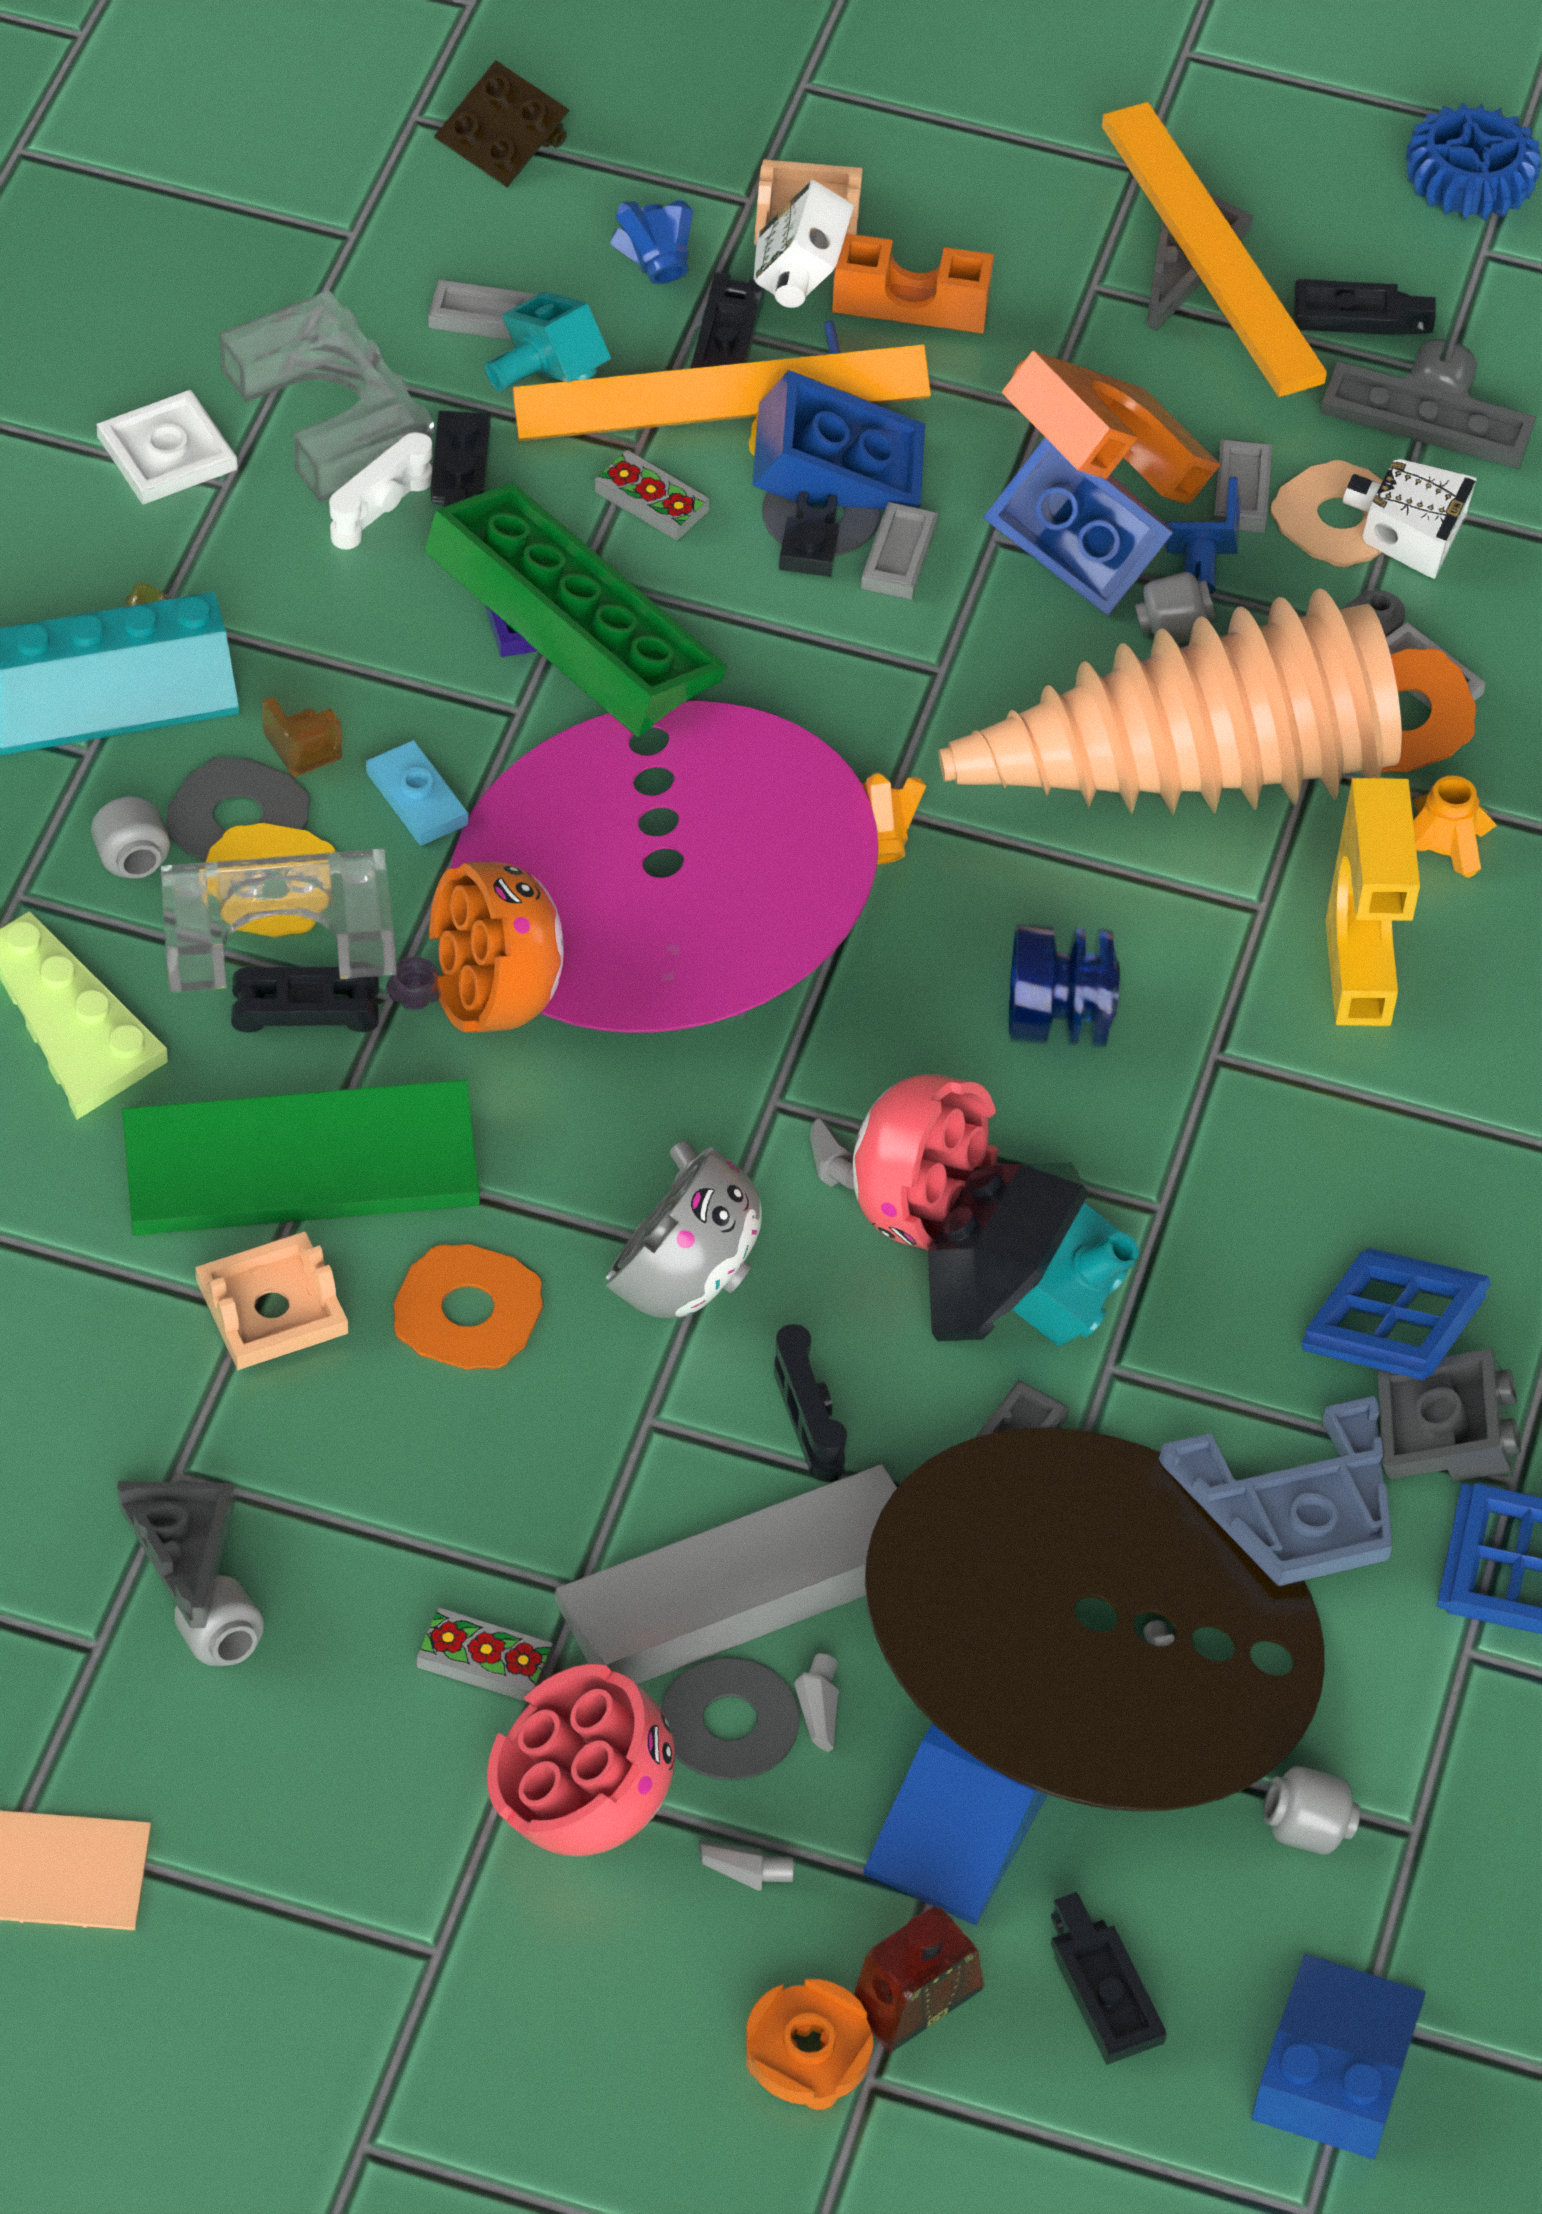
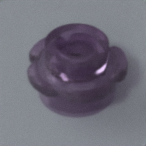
(414, 973)

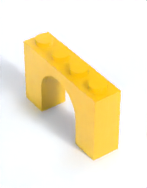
(1370, 888)

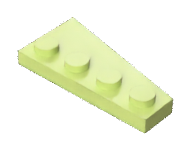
(81, 1027)

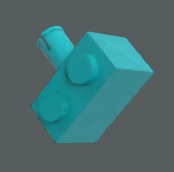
(551, 339)
(1079, 1278)

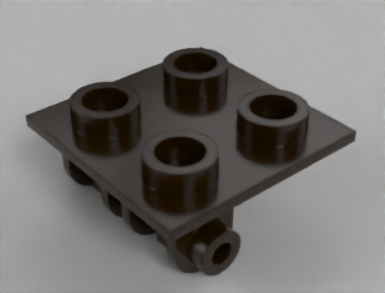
(503, 124)

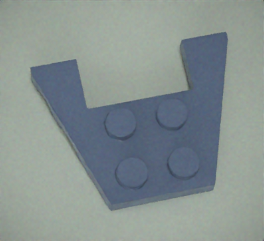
(1301, 1517)

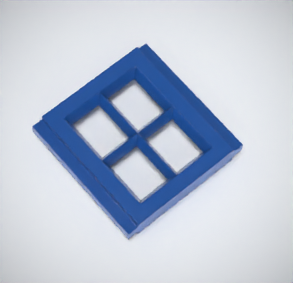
(1375, 1351)
(1467, 1549)

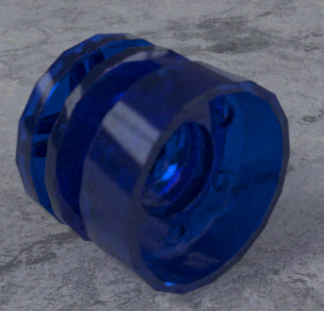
(1062, 985)

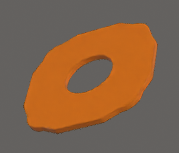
(1451, 702)
(487, 1345)

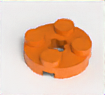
(802, 2076)

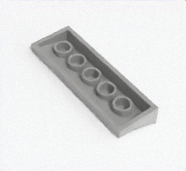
(729, 1581)

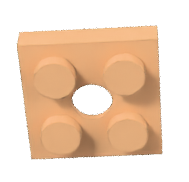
(784, 180)
(280, 1267)

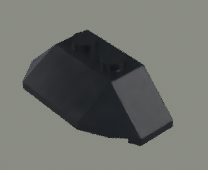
(998, 1243)

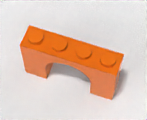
(1105, 419)

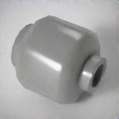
(1174, 606)
(130, 837)
(231, 1627)
(1311, 1810)

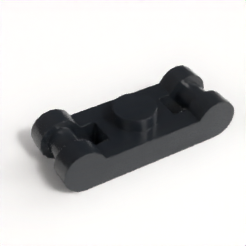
(302, 998)
(808, 1405)

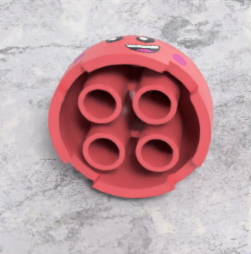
(918, 1154)
(583, 1762)

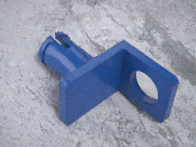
(1206, 539)

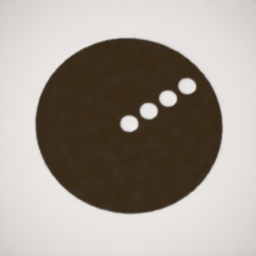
(980, 1625)

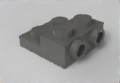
(1449, 1419)

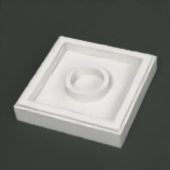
(166, 446)

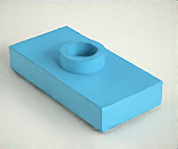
(417, 793)

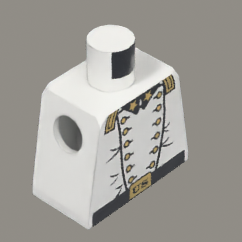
(790, 256)
(1413, 512)

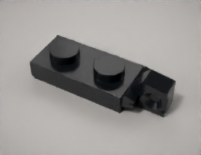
(1361, 308)
(460, 456)
(1104, 1983)

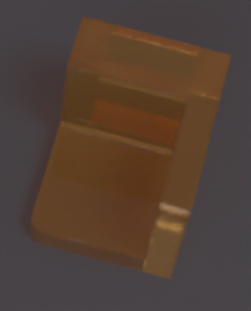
(303, 739)

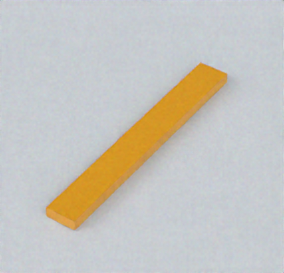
(1214, 250)
(709, 392)

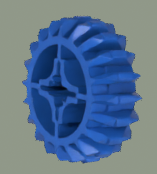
(1473, 161)

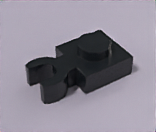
(810, 538)

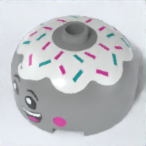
(690, 1241)

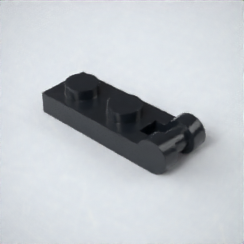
(728, 322)

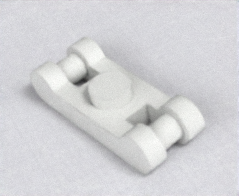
(380, 488)

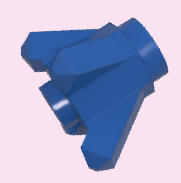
(655, 238)

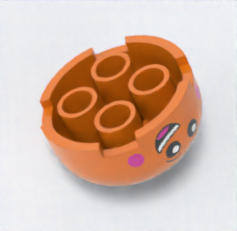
(495, 945)

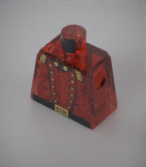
(927, 1972)

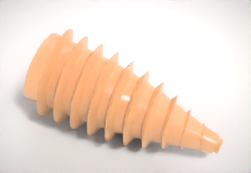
(1208, 716)

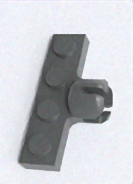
(1431, 406)

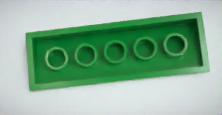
(571, 606)
(300, 1157)

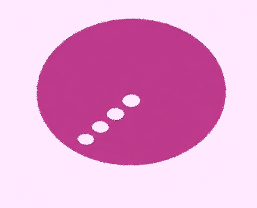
(768, 880)

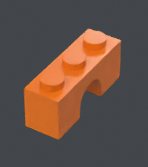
(876, 287)

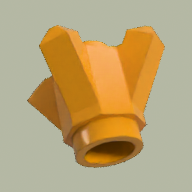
(893, 813)
(1449, 821)

